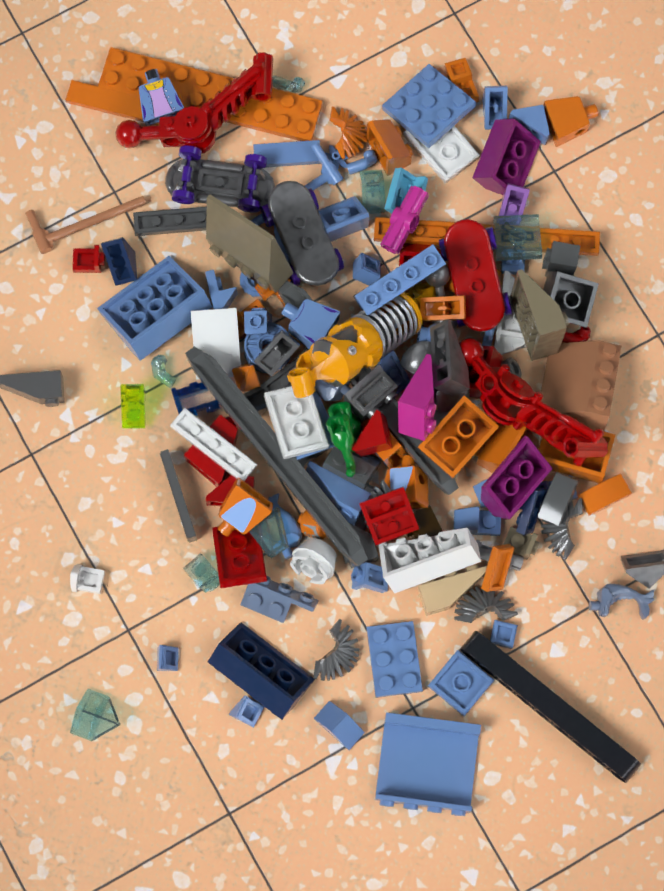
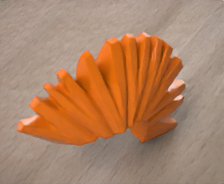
(352, 133)

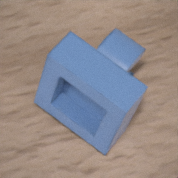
(512, 266)

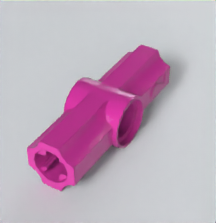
(404, 219)

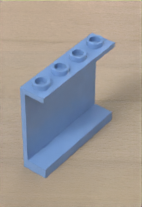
(399, 280)
(427, 763)

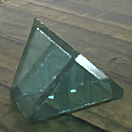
(94, 716)

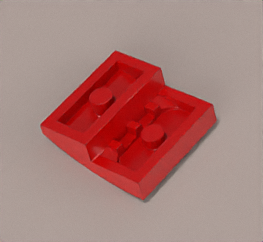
(389, 515)

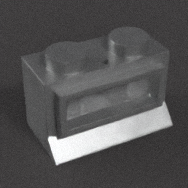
(371, 393)

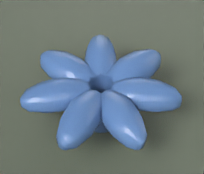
(337, 161)

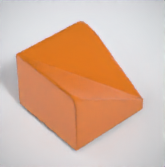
(246, 377)

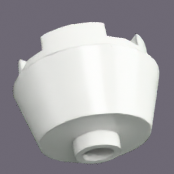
(314, 560)

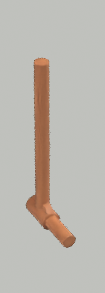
(45, 239)

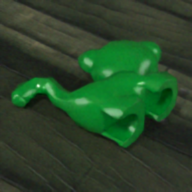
(344, 432)

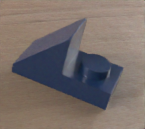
(528, 517)

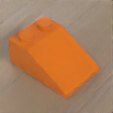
(458, 437)

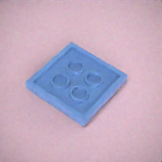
(428, 105)

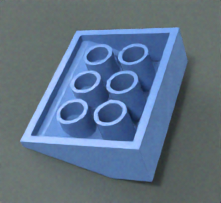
(154, 307)

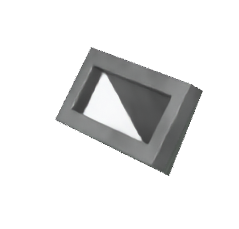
(645, 567)

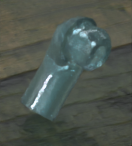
(293, 86)
(159, 372)

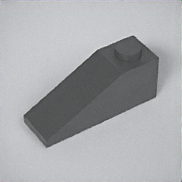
(39, 387)

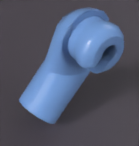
(362, 164)

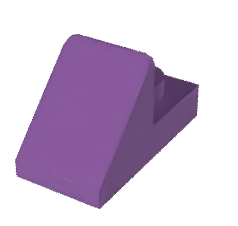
(513, 200)

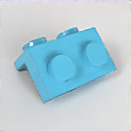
(400, 184)

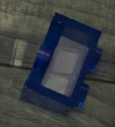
(195, 399)

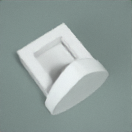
(86, 579)

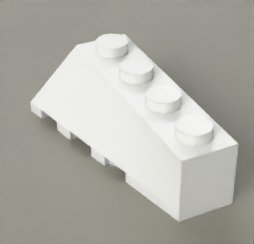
(427, 558)

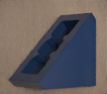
(121, 260)

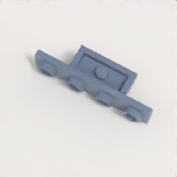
(275, 599)

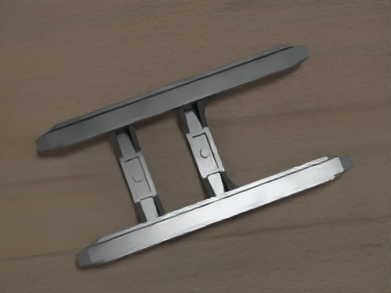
(246, 413)

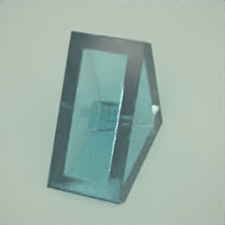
(372, 191)

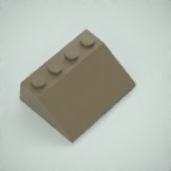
(245, 245)
(538, 317)

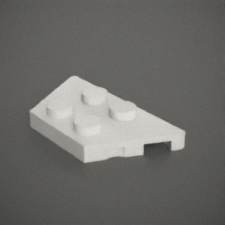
(508, 332)

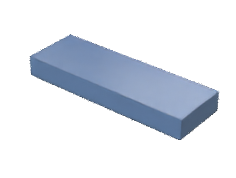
(288, 153)

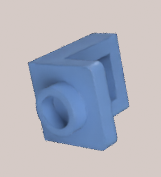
(256, 321)

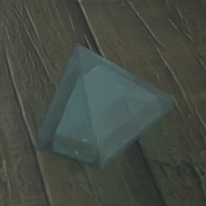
(271, 534)

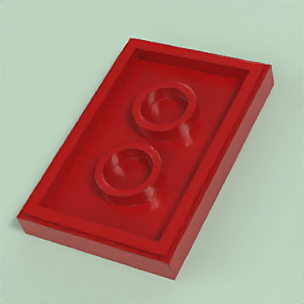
(238, 559)

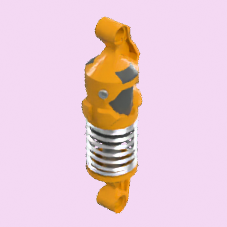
(359, 342)

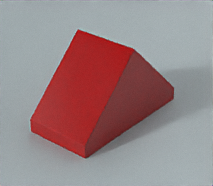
(374, 436)

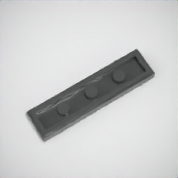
(170, 221)
(178, 496)

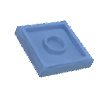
(460, 683)

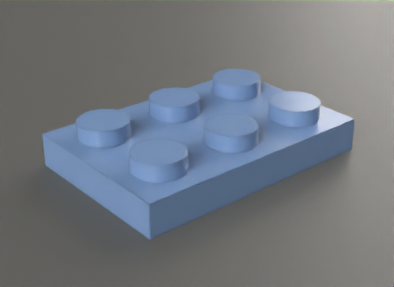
(394, 659)

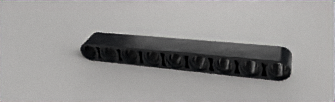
(550, 706)

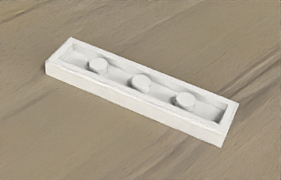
(213, 445)

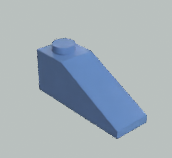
(339, 491)

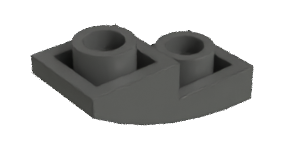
(557, 498)

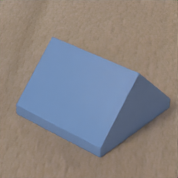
(344, 218)

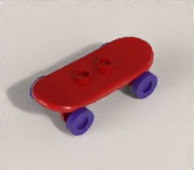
(475, 274)

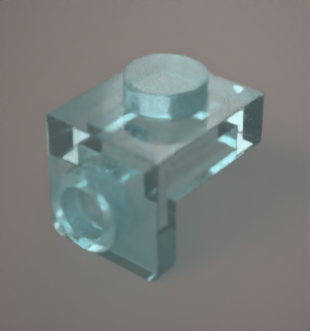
(202, 573)

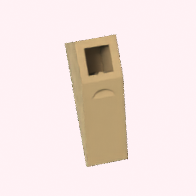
(444, 593)

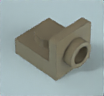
(523, 544)

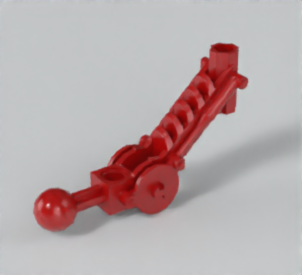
(199, 125)
(506, 393)

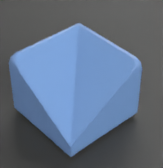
(366, 269)

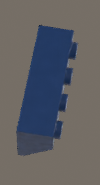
(260, 670)

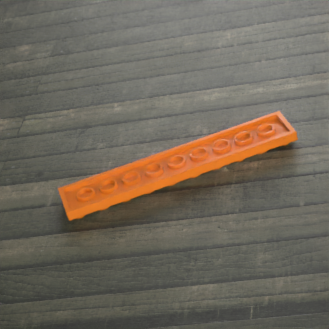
(282, 115)

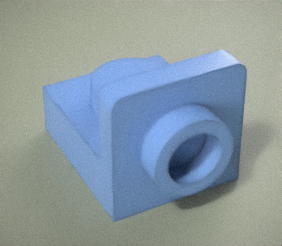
(369, 577)

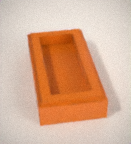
(497, 567)

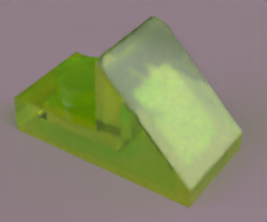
(133, 405)

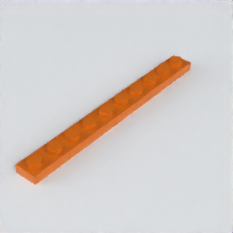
(431, 231)

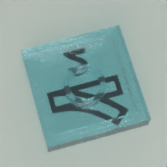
(517, 237)

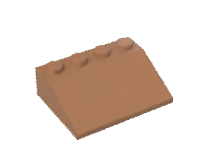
(582, 381)

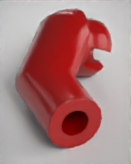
(580, 335)

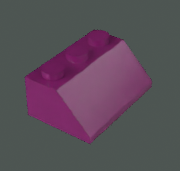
(506, 156)
(514, 480)

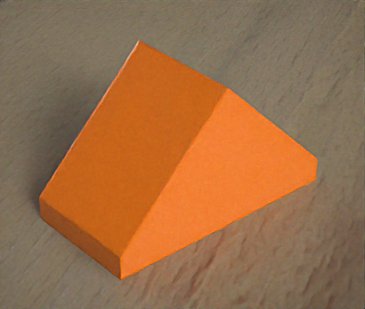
(443, 308)

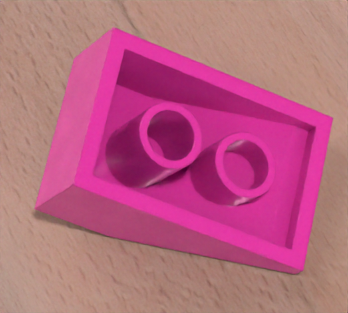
(417, 404)

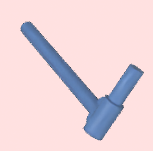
(329, 174)

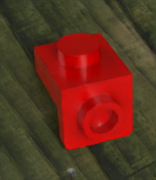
(88, 260)

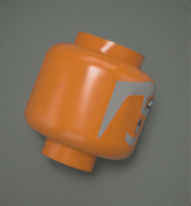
(310, 527)

